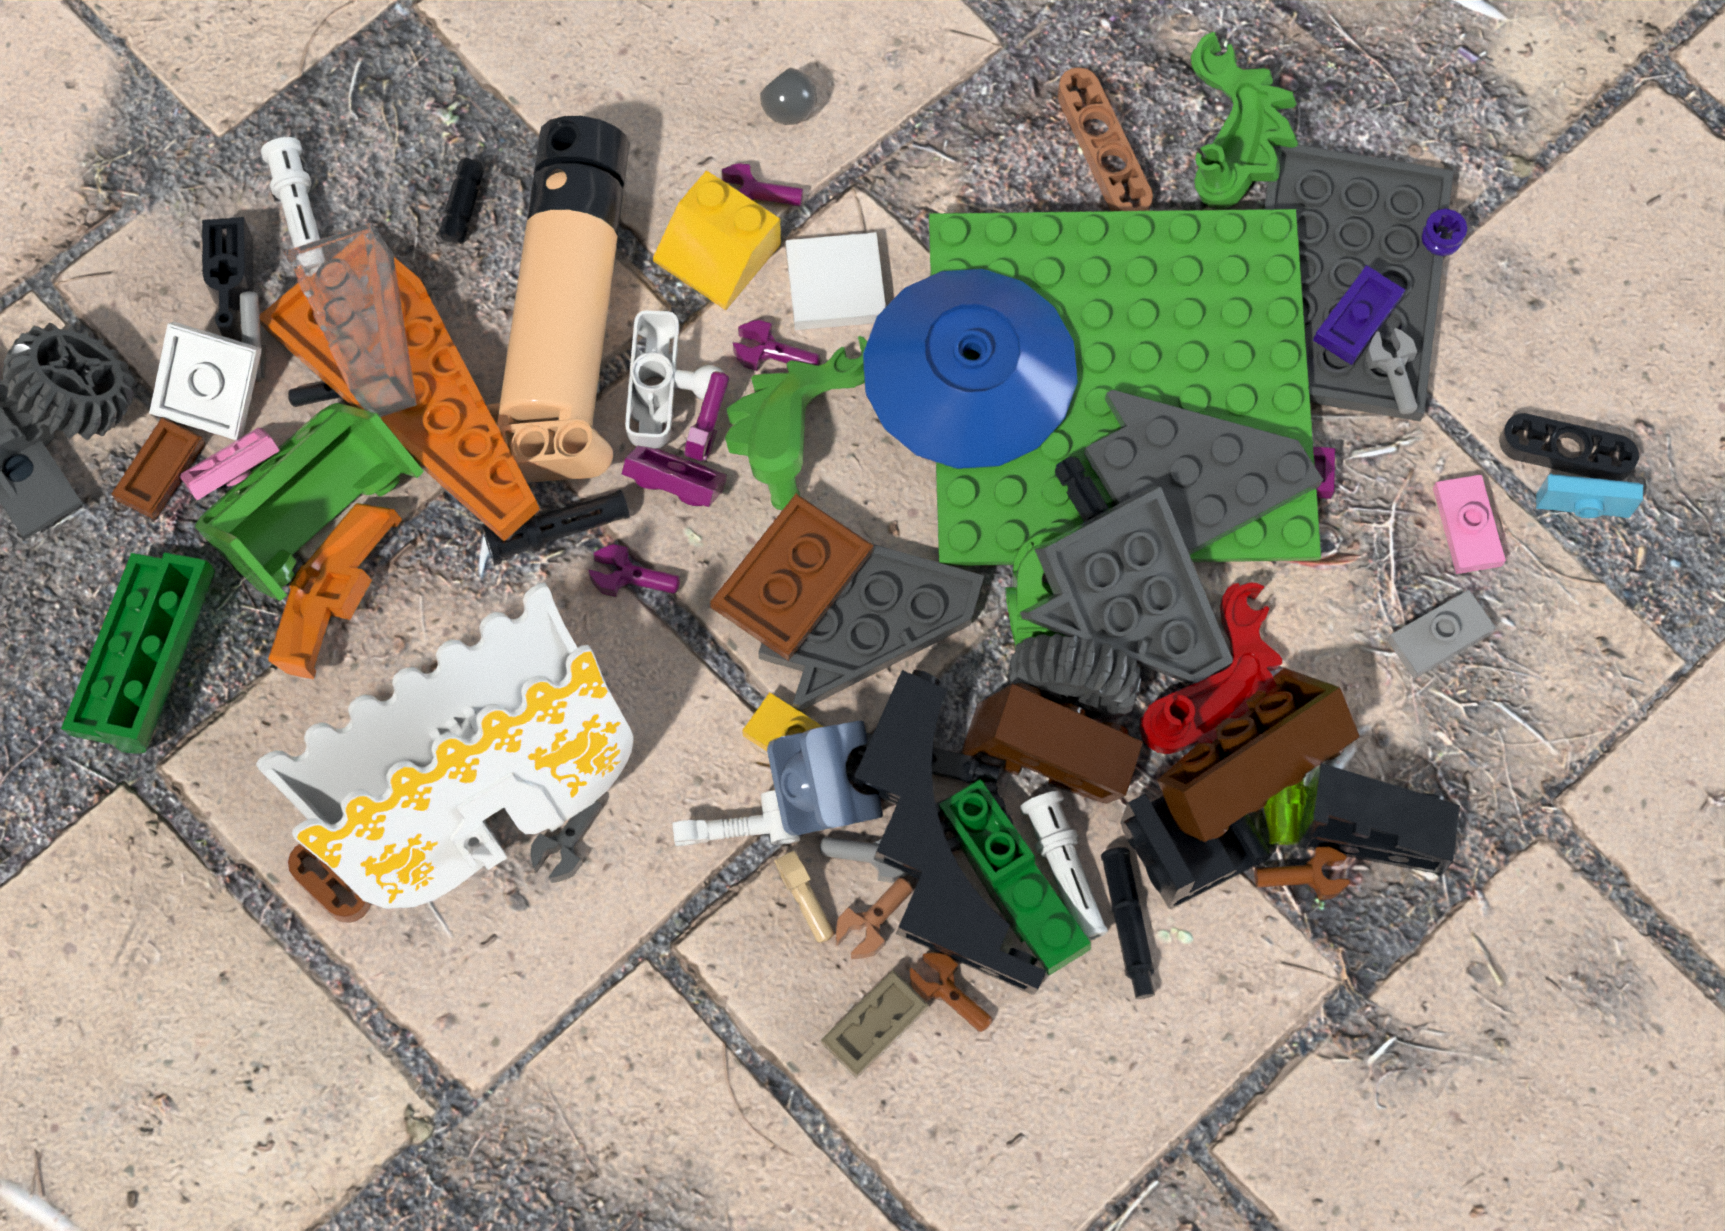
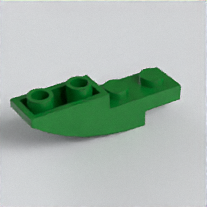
(1012, 878)

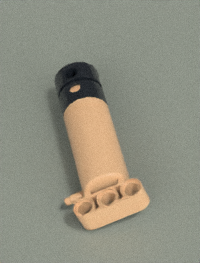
(563, 302)

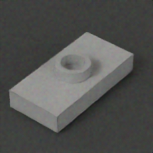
(1441, 634)

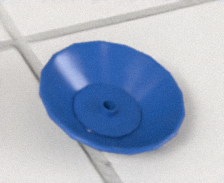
(961, 407)

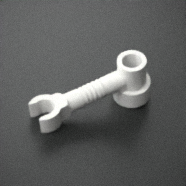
(701, 831)

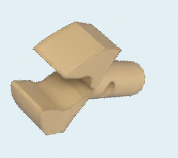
(797, 881)

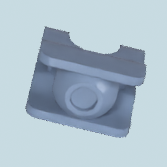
(813, 779)

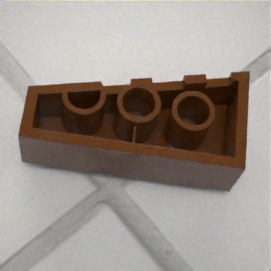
(1258, 754)

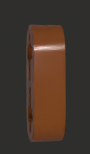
(321, 889)

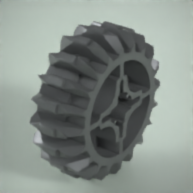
(67, 381)
(1078, 673)

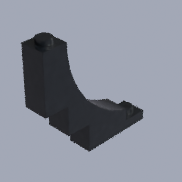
(944, 907)

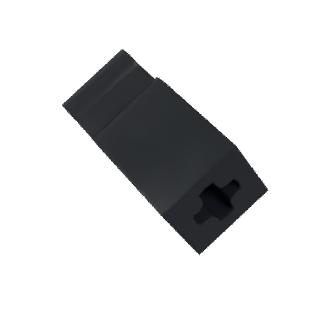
(227, 269)

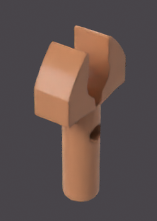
(872, 919)

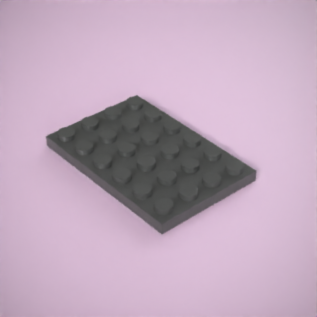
(1354, 216)

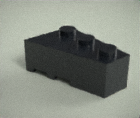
(1378, 821)

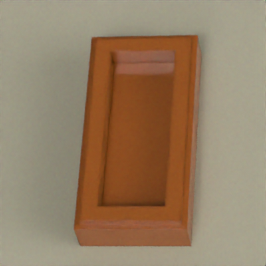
(158, 468)

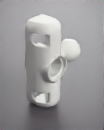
(654, 404)

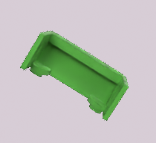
(302, 490)

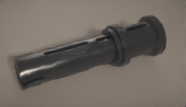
(611, 508)

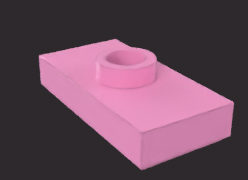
(229, 464)
(1469, 524)

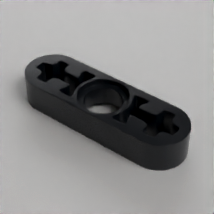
(1586, 437)

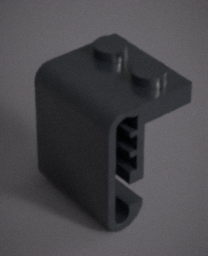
(1182, 864)

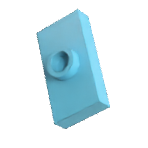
(1589, 496)

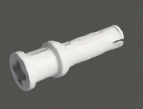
(291, 187)
(1058, 844)

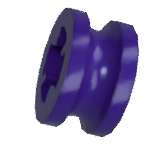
(1449, 219)

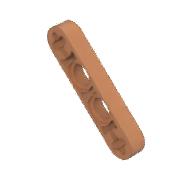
(1100, 146)

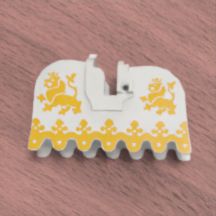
(412, 778)

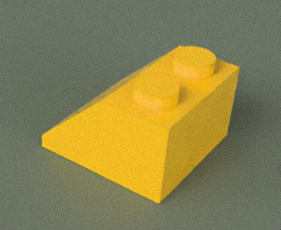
(717, 240)

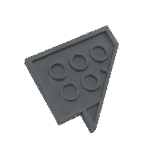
(1208, 467)
(1134, 587)
(880, 618)

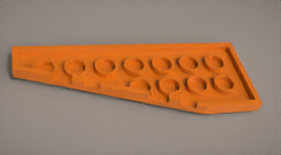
(449, 426)

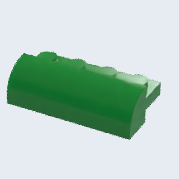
(139, 651)

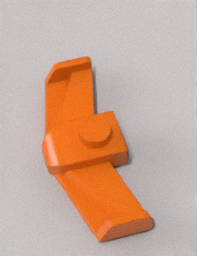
(328, 587)

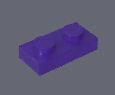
(1359, 315)

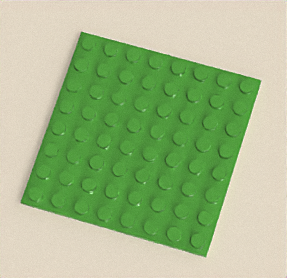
(1157, 308)

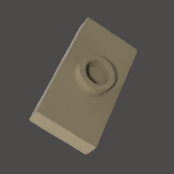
(874, 1024)

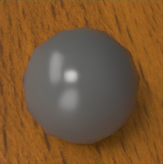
(789, 97)

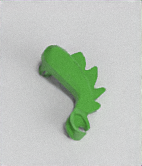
(1246, 140)
(773, 418)

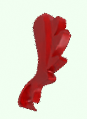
(1196, 710)

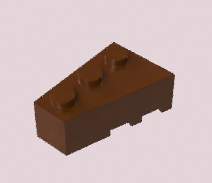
(1055, 742)

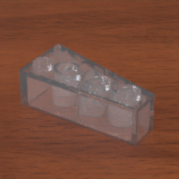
(359, 310)

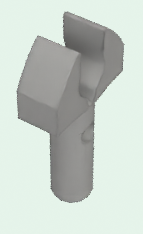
(251, 327)
(1395, 366)
(859, 852)

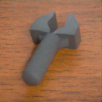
(565, 843)

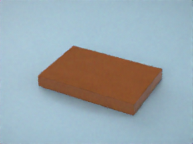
(791, 576)

